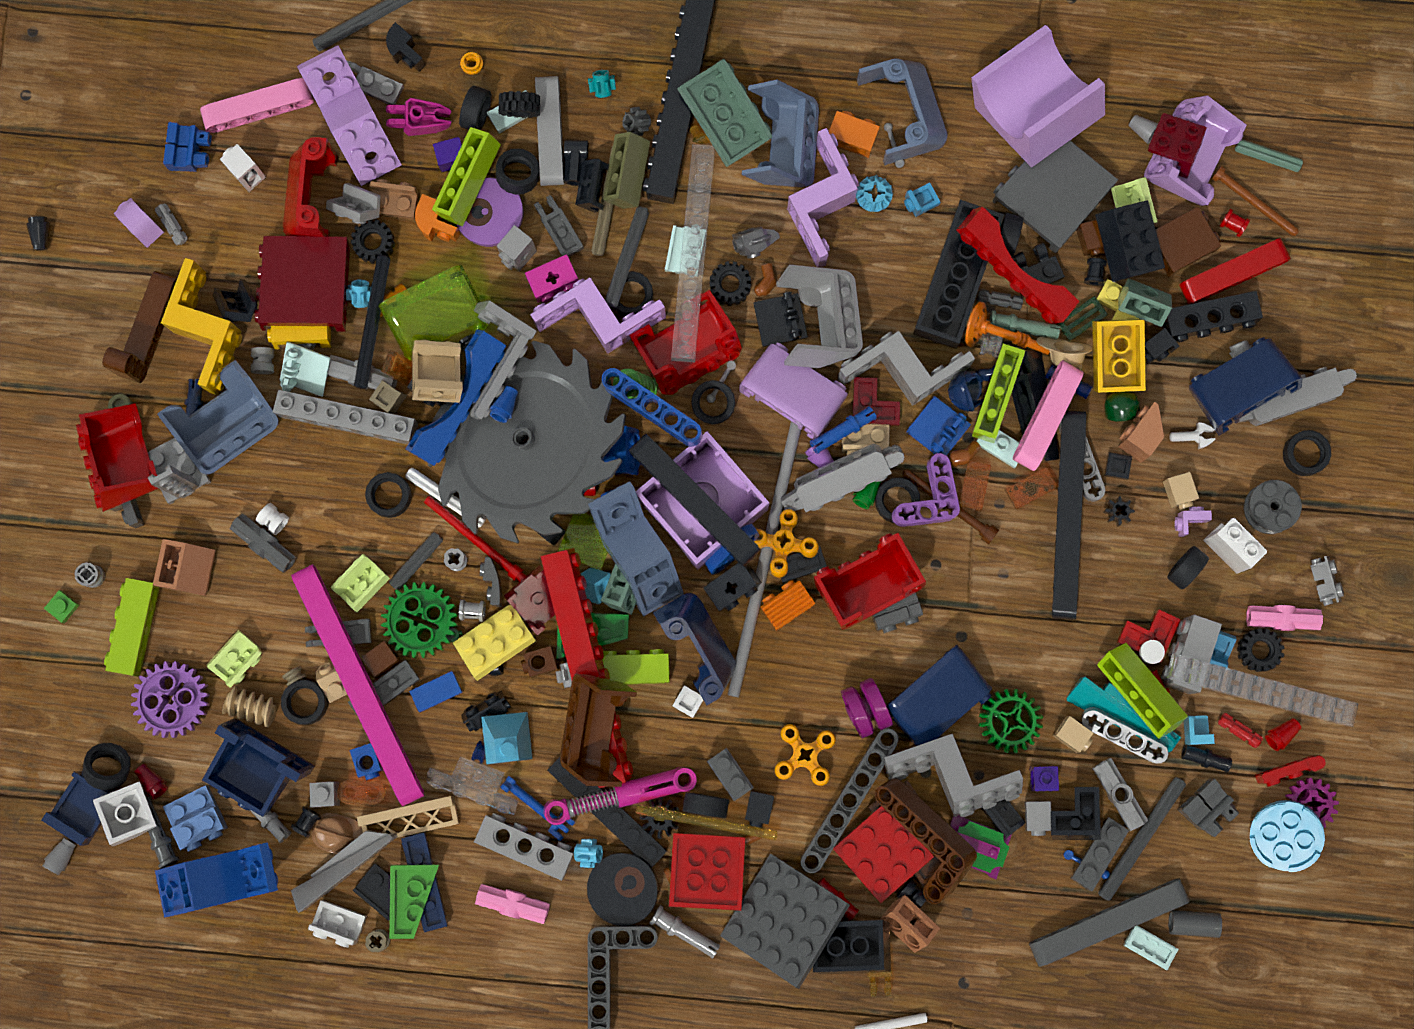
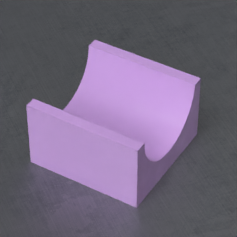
(1036, 98)
(722, 481)

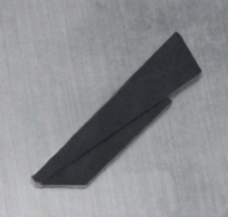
(1028, 392)

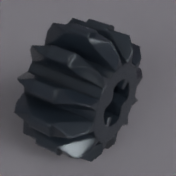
(654, 825)

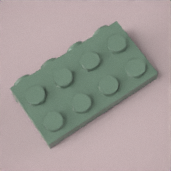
(725, 112)

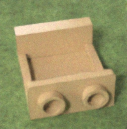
(436, 371)

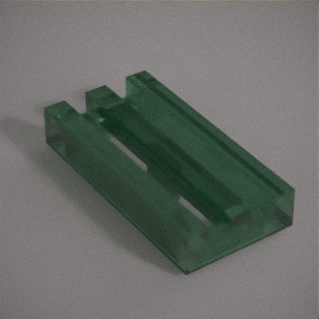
(1098, 307)

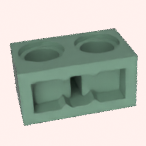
(618, 593)

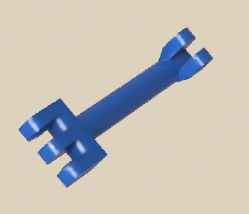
(510, 785)

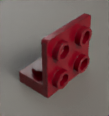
(1177, 141)

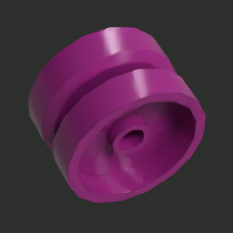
(863, 709)

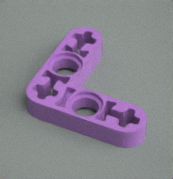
(939, 500)

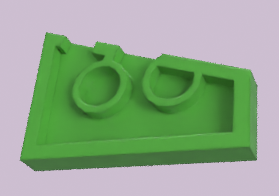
(408, 897)

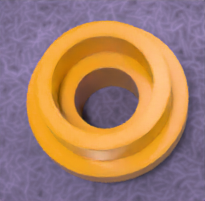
(467, 58)

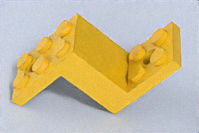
(200, 326)

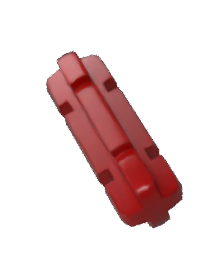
(1240, 730)

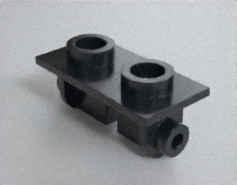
(492, 704)

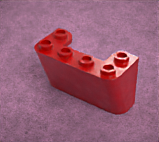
(715, 346)
(115, 455)
(870, 582)

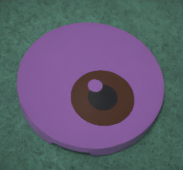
(492, 215)

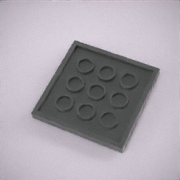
(785, 921)

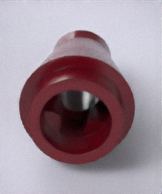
(151, 782)

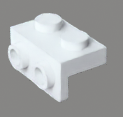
(337, 924)

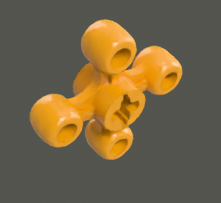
(791, 546)
(812, 765)

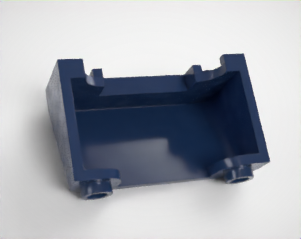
(1244, 384)
(689, 617)
(939, 697)

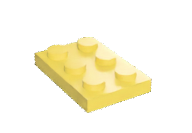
(494, 642)

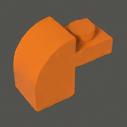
(431, 223)

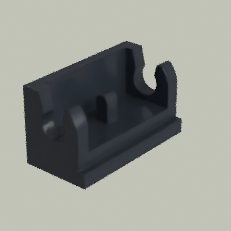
(590, 184)
(1004, 817)

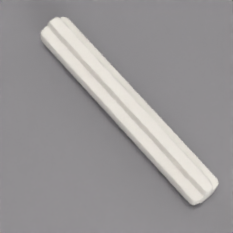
(432, 488)

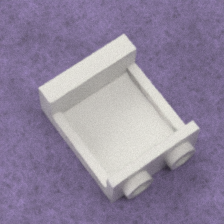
(1235, 546)

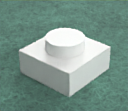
(688, 701)

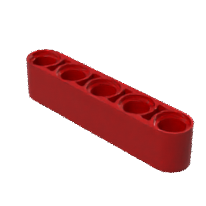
(1235, 271)

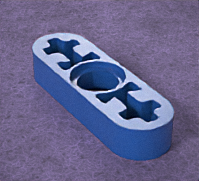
(722, 558)

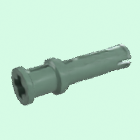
(1024, 326)

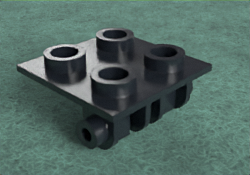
(780, 319)

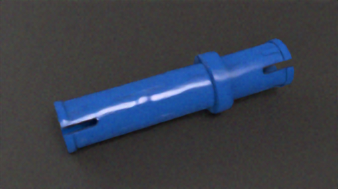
(852, 424)

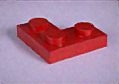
(1161, 629)

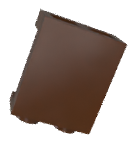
(1186, 240)

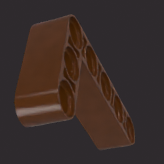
(145, 332)
(934, 833)

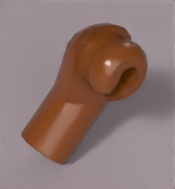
(768, 281)
(964, 456)

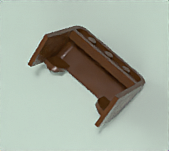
(590, 727)

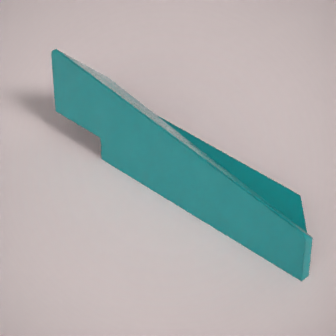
(1109, 699)

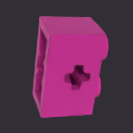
(540, 277)

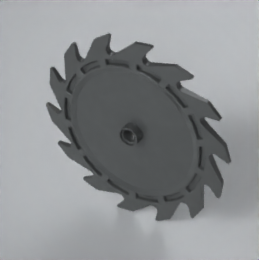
(554, 467)

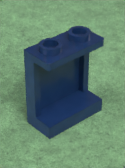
(75, 811)

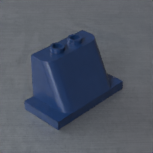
(253, 767)

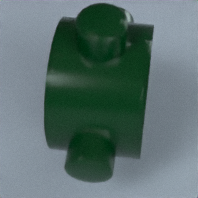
(457, 635)

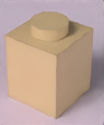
(1181, 491)
(1073, 735)

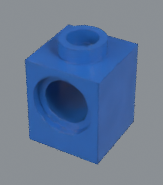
(358, 755)

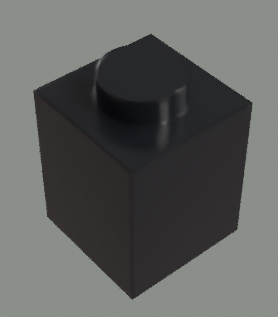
(759, 809)

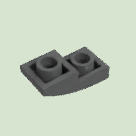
(491, 575)

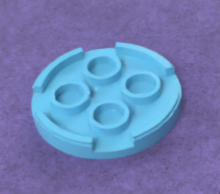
(1287, 836)

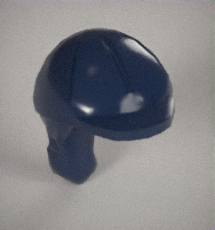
(966, 388)

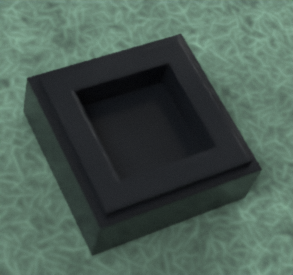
(1118, 466)

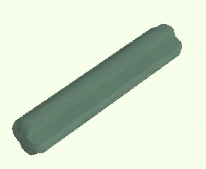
(1269, 155)

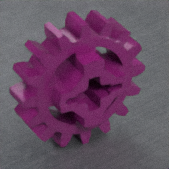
(1311, 794)

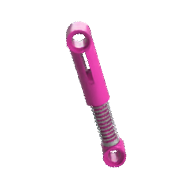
(630, 793)

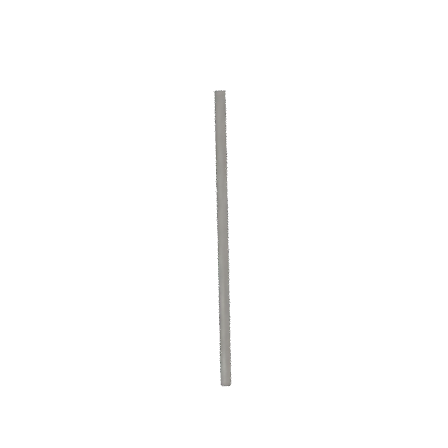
(764, 561)

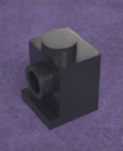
(1158, 346)

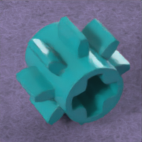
(602, 83)

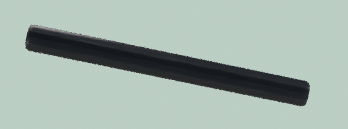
(371, 322)

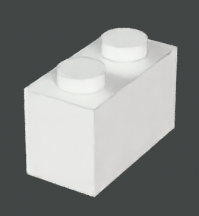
(242, 167)

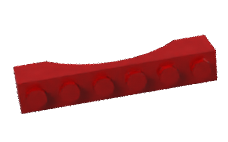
(984, 234)

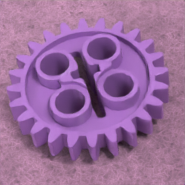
(154, 686)

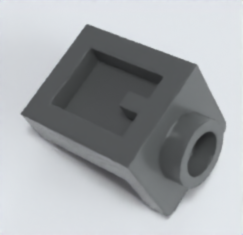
(131, 513)

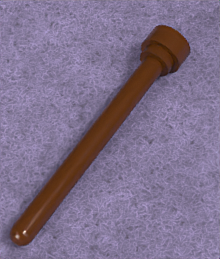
(986, 531)

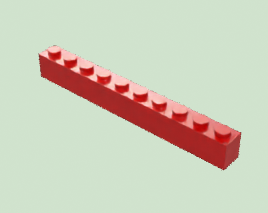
(580, 635)

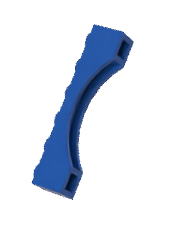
(481, 356)

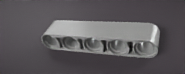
(550, 131)

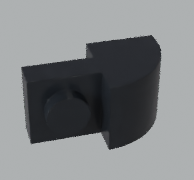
(400, 48)

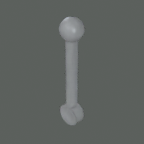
(888, 127)
(731, 365)

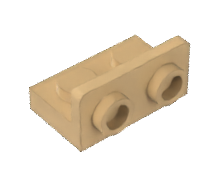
(867, 435)

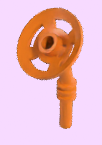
(978, 326)

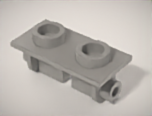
(1326, 571)

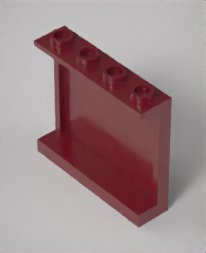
(303, 281)

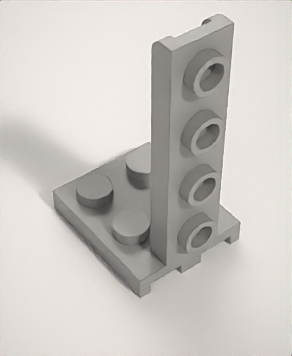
(508, 326)
(175, 471)

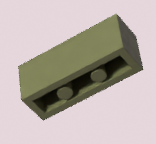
(626, 170)

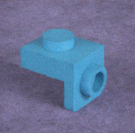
(921, 200)
(1223, 648)

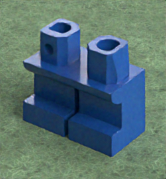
(183, 148)

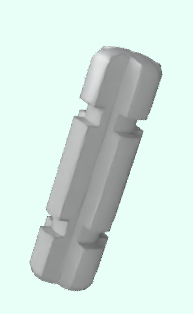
(171, 224)

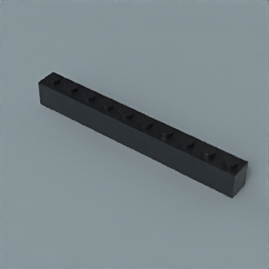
(677, 116)

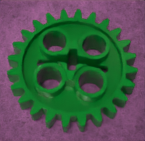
(427, 601)

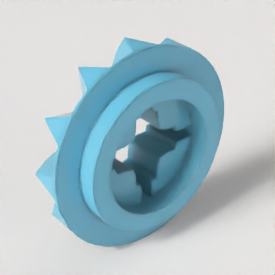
(881, 201)

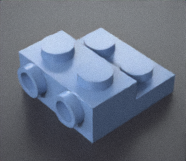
(195, 818)

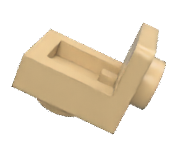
(330, 682)

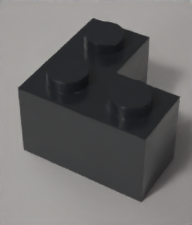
(1083, 822)

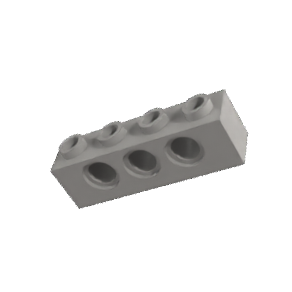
(488, 837)

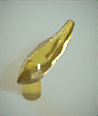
(699, 137)

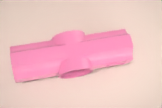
(1284, 618)
(512, 903)

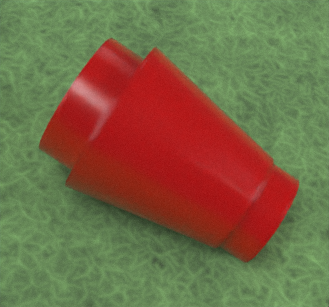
(1282, 735)

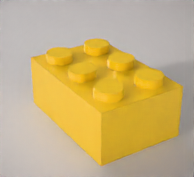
(1119, 355)

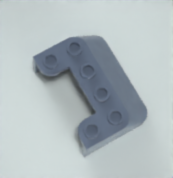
(224, 424)

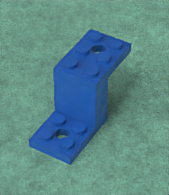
(216, 880)

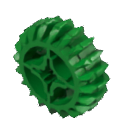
(1005, 731)

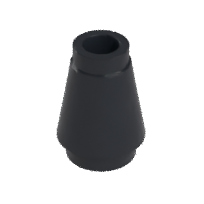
(38, 231)

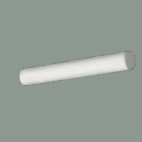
(896, 1023)

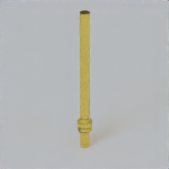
(660, 813)

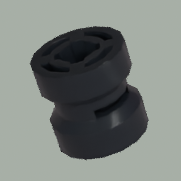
(908, 890)

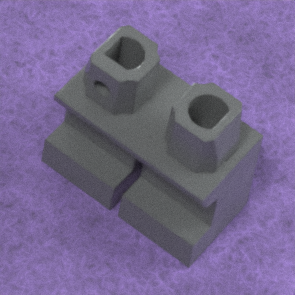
(1206, 806)

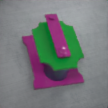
(986, 841)

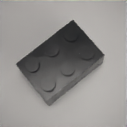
(1130, 240)
(856, 949)

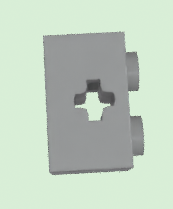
(516, 249)

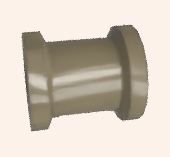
(370, 939)

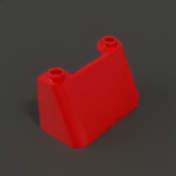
(307, 161)

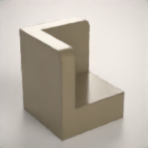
(388, 397)

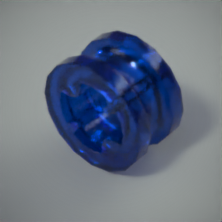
(479, 753)

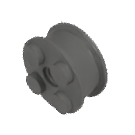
(1284, 501)

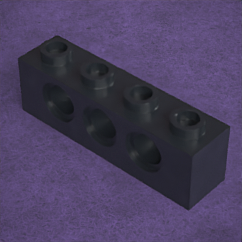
(1246, 305)

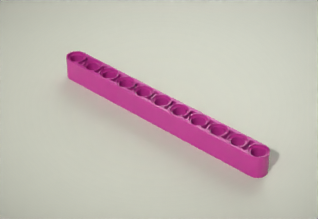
(358, 685)

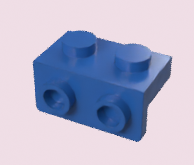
(620, 450)

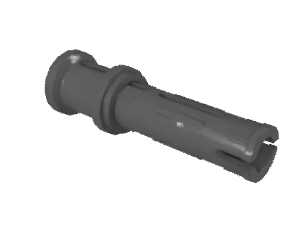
(161, 842)

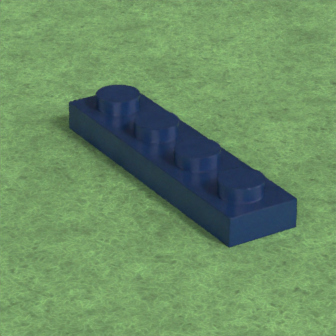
(418, 852)

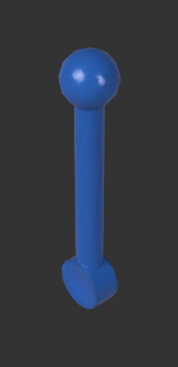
(1069, 855)

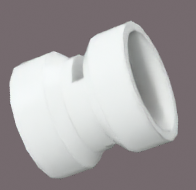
(272, 519)

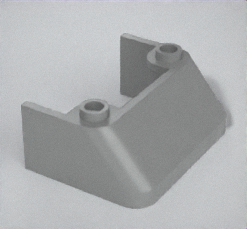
(838, 314)

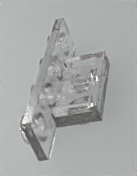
(476, 783)

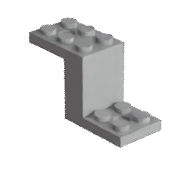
(904, 367)
(953, 776)

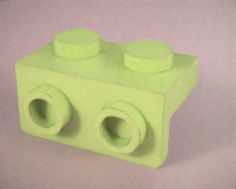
(1132, 193)
(360, 582)
(235, 659)

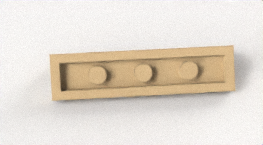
(413, 810)

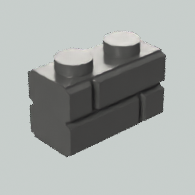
(903, 611)
(730, 774)

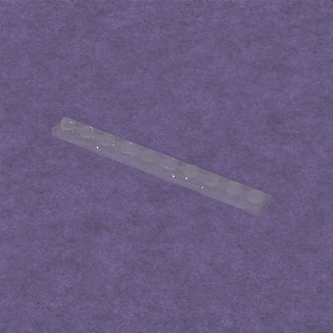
(693, 253)

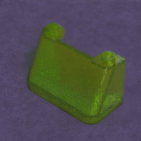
(433, 310)

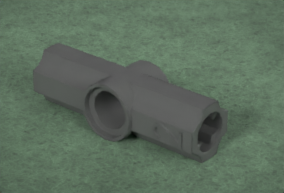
(263, 543)

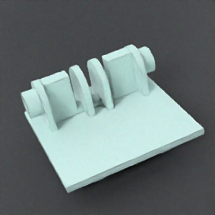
(304, 369)

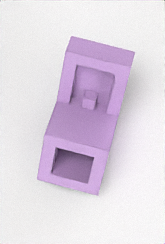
(138, 222)

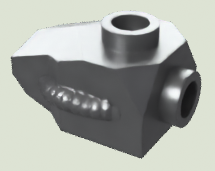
(753, 241)

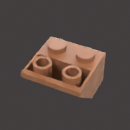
(1145, 435)
(184, 567)

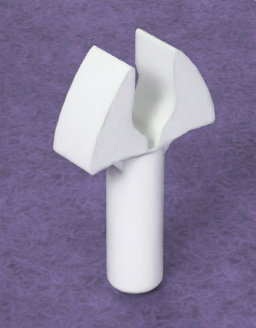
(1194, 435)

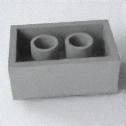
(1194, 640)

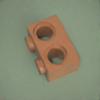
(910, 924)

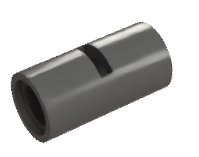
(1195, 923)

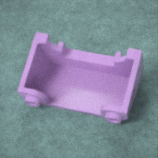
(1221, 131)
(794, 391)

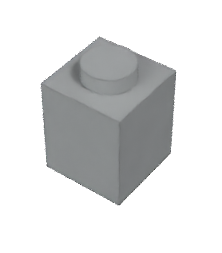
(324, 794)
(1038, 817)

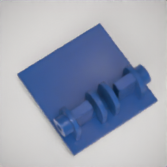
(938, 427)

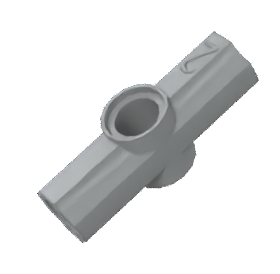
(346, 370)
(1128, 807)

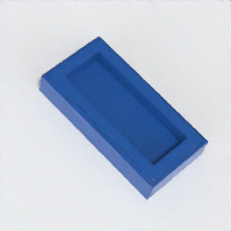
(436, 691)

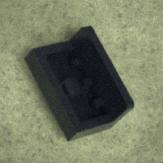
(236, 304)

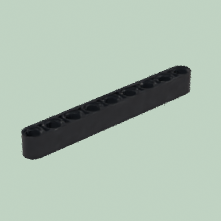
(1069, 515)

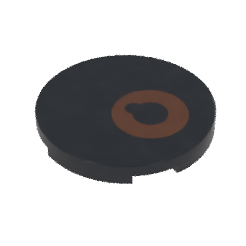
(622, 889)

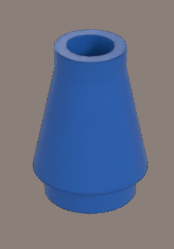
(504, 405)

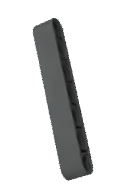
(848, 812)
(1109, 922)

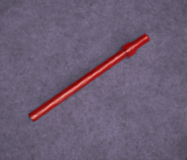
(514, 571)

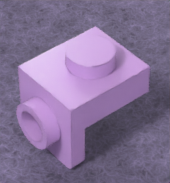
(1194, 515)

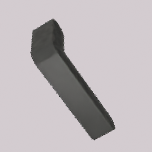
(604, 974)

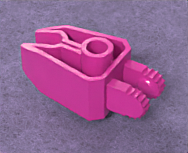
(419, 117)

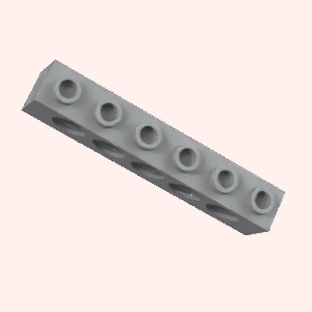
(344, 417)

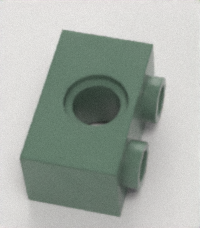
(1144, 302)

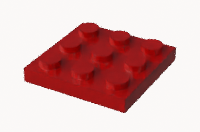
(882, 853)
(707, 871)

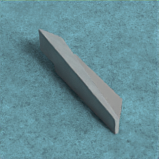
(340, 867)

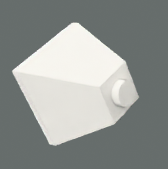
(124, 814)

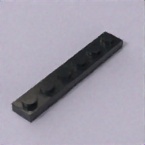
(614, 818)

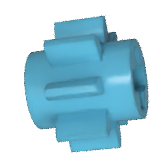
(358, 293)
(588, 853)

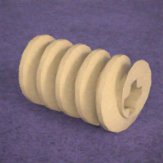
(249, 707)

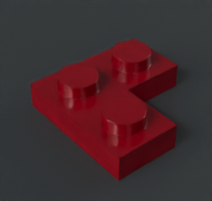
(866, 395)

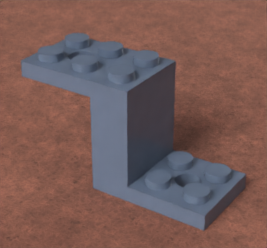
(636, 548)

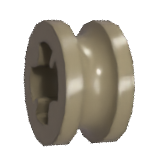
(294, 675)

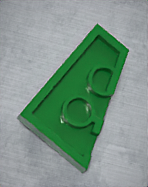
(611, 628)

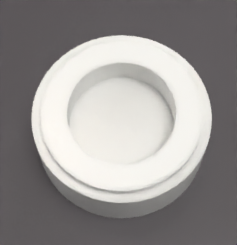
(1151, 652)

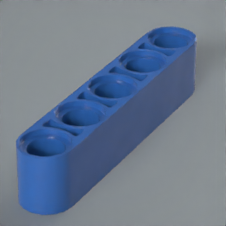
(646, 397)

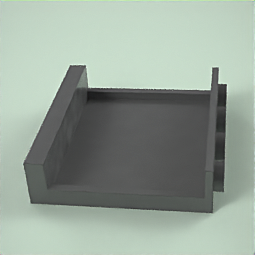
(1056, 192)

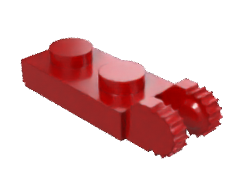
(1292, 770)

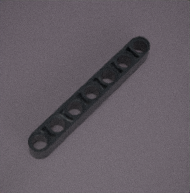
(694, 500)

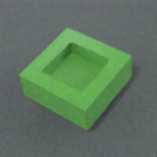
(61, 606)

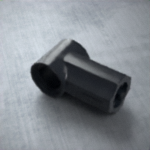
(574, 154)

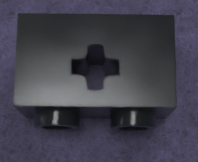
(720, 591)

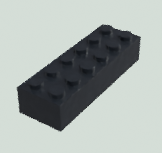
(953, 285)

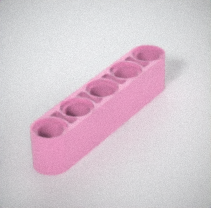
(256, 105)
(1048, 415)

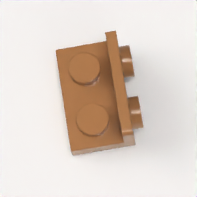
(395, 199)

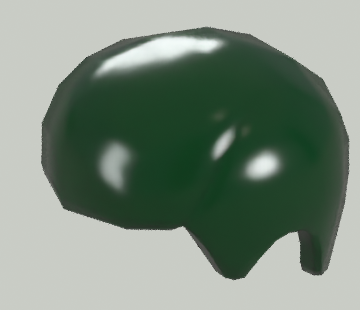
(1121, 406)

